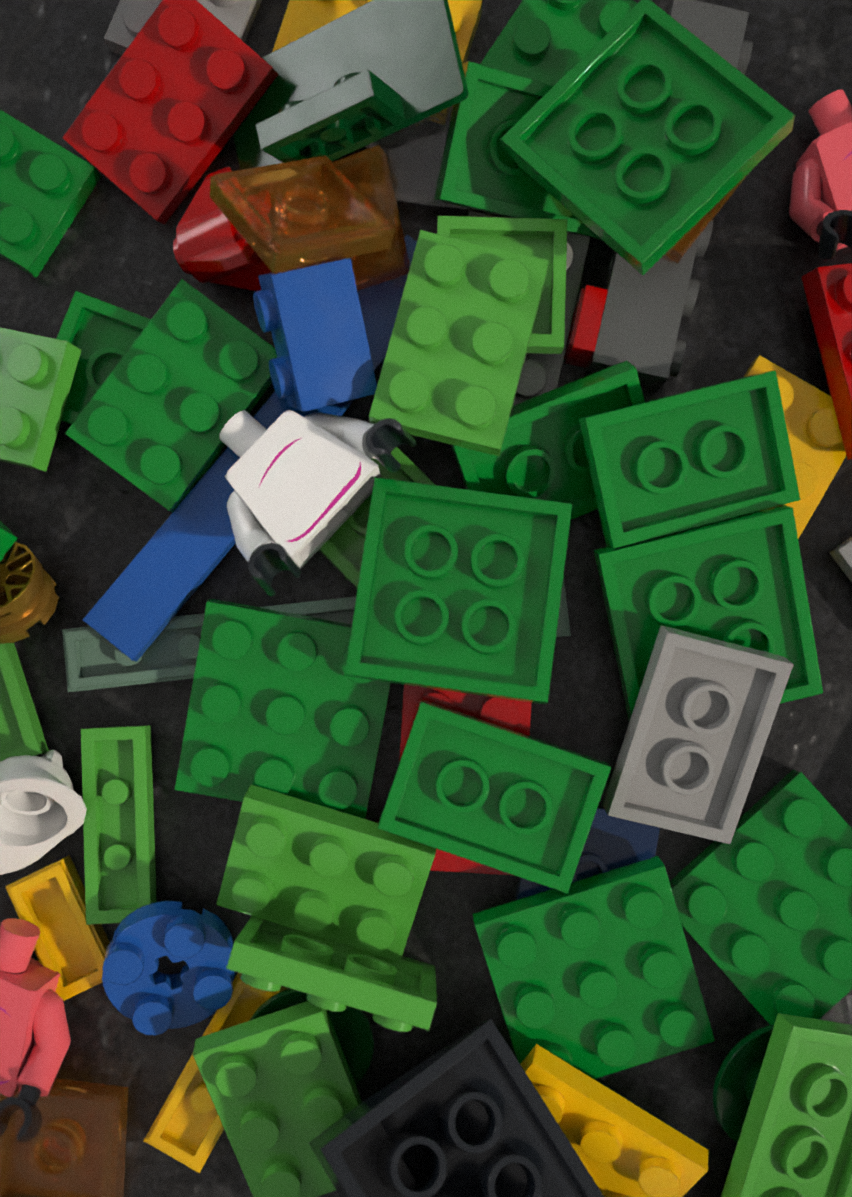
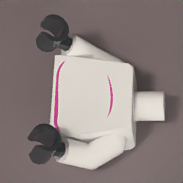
(301, 483)

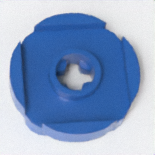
(164, 1000)

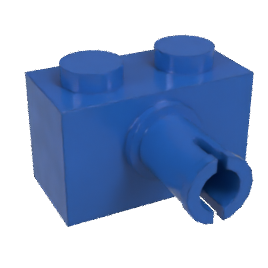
(316, 335)

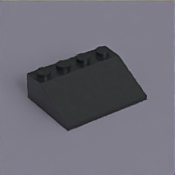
(455, 1129)

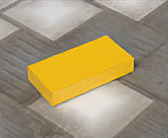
(56, 904)

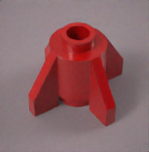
(213, 247)

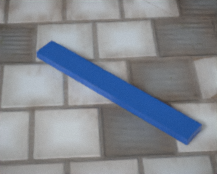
(200, 528)

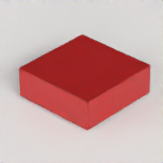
(585, 326)

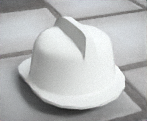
(35, 808)

